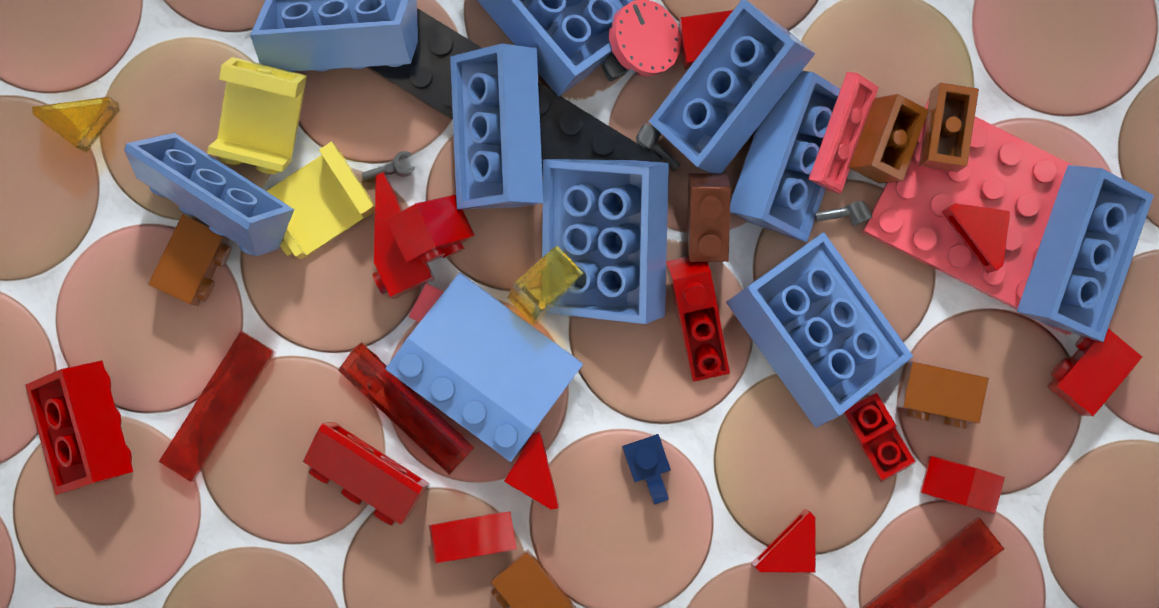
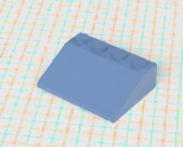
(567, 34)
(614, 230)
(820, 330)
(484, 366)

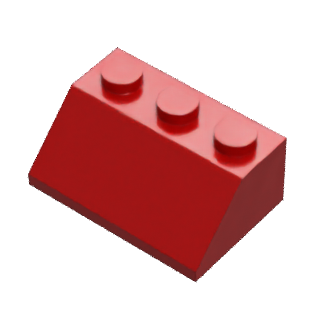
(79, 427)
(364, 473)

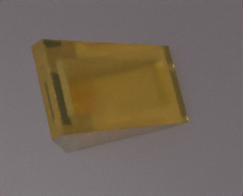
(80, 120)
(544, 284)

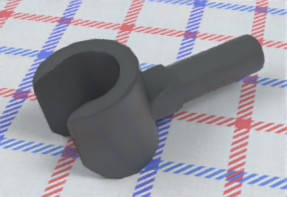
(613, 68)
(648, 138)
(390, 168)
(857, 212)

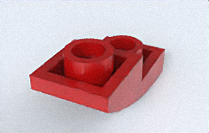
(878, 437)
(472, 537)

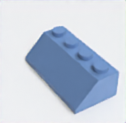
(335, 34)
(731, 87)
(496, 127)
(776, 172)
(210, 192)
(1085, 252)

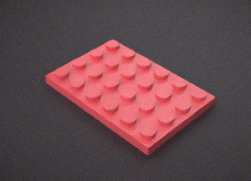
(999, 175)

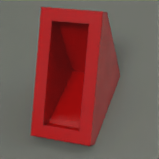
(982, 231)
(533, 474)
(962, 484)
(792, 549)

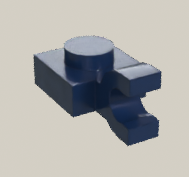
(647, 462)

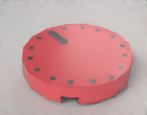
(645, 38)

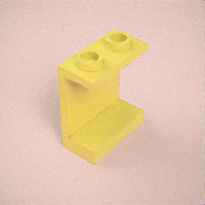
(258, 115)
(325, 202)

